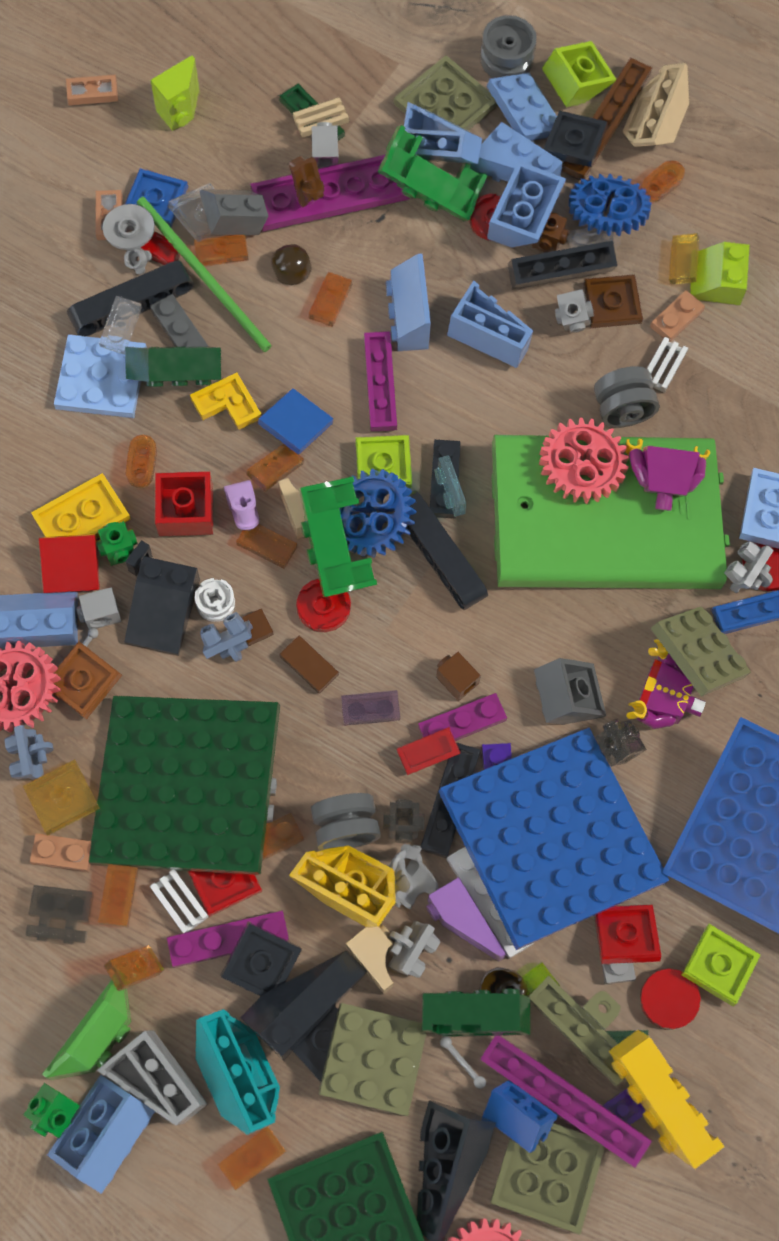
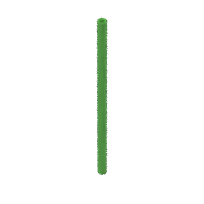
(207, 278)

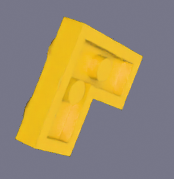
(230, 395)

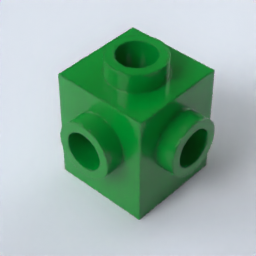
(116, 542)
(50, 1111)

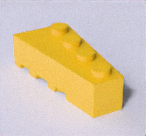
(663, 1100)

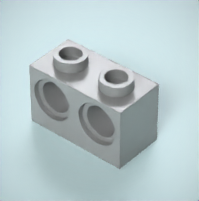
(325, 144)

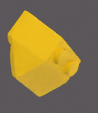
(348, 883)

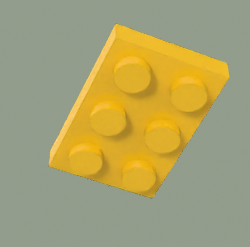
(81, 510)

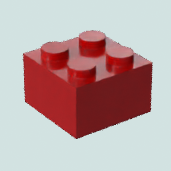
(184, 503)

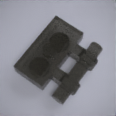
(63, 905)

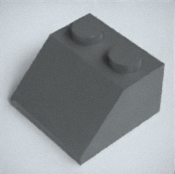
(234, 211)
(569, 691)

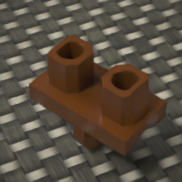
(306, 180)

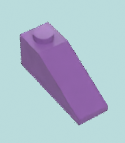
(462, 917)

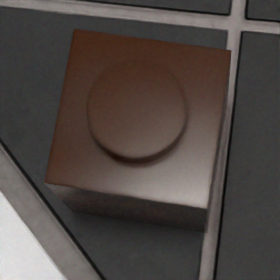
(457, 675)

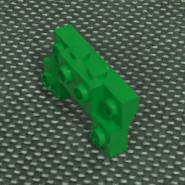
(427, 181)
(328, 540)

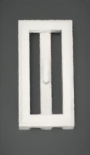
(673, 347)
(164, 882)

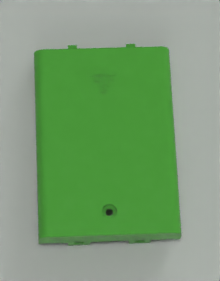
(607, 541)

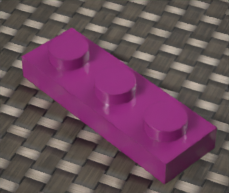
(467, 718)

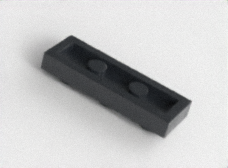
(440, 449)

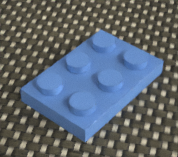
(523, 105)

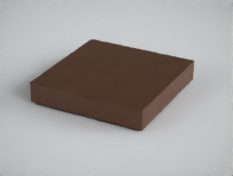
(613, 301)

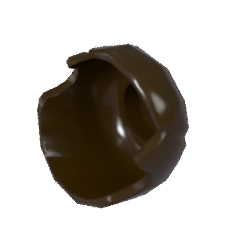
(291, 264)
(502, 978)

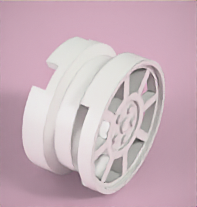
(215, 600)

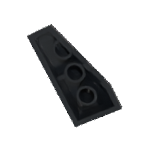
(296, 1007)
(453, 1154)

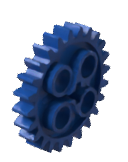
(627, 209)
(374, 489)

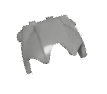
(413, 879)

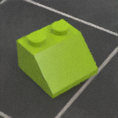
(578, 73)
(177, 93)
(722, 273)

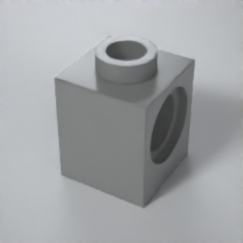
(99, 609)

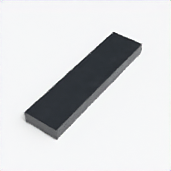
(440, 827)

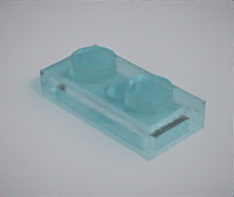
(454, 496)

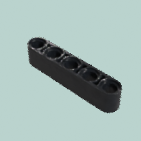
(147, 289)
(444, 555)

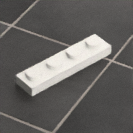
(466, 871)

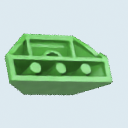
(94, 1036)

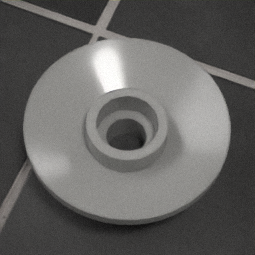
(128, 218)

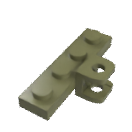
(583, 1025)

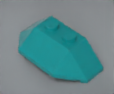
(236, 1071)

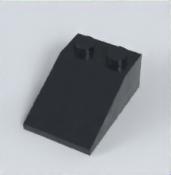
(161, 605)

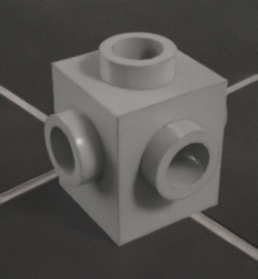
(570, 303)

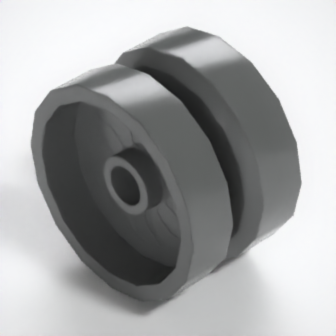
(508, 46)
(626, 397)
(345, 821)

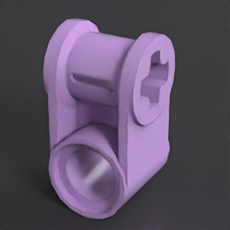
(242, 504)

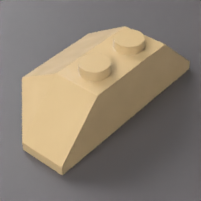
(659, 108)

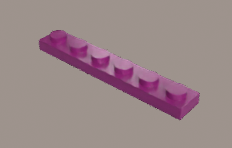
(566, 1100)

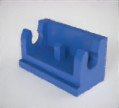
(519, 1115)

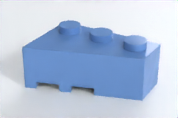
(441, 138)
(507, 147)
(489, 328)

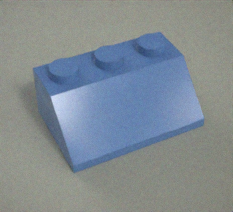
(525, 206)
(409, 305)
(39, 619)
(101, 1134)

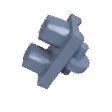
(228, 642)
(31, 752)

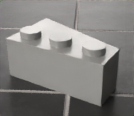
(155, 1078)

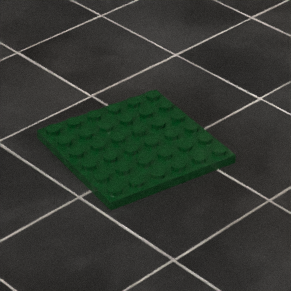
(185, 784)

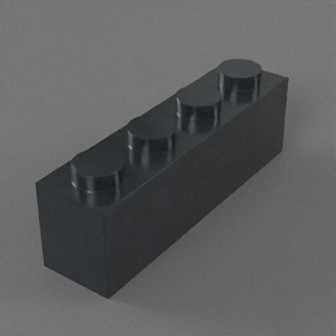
(562, 265)

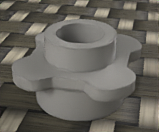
(130, 259)

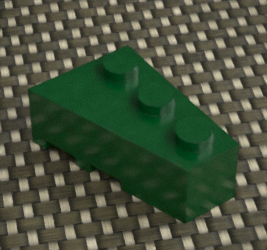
(173, 365)
(476, 1013)

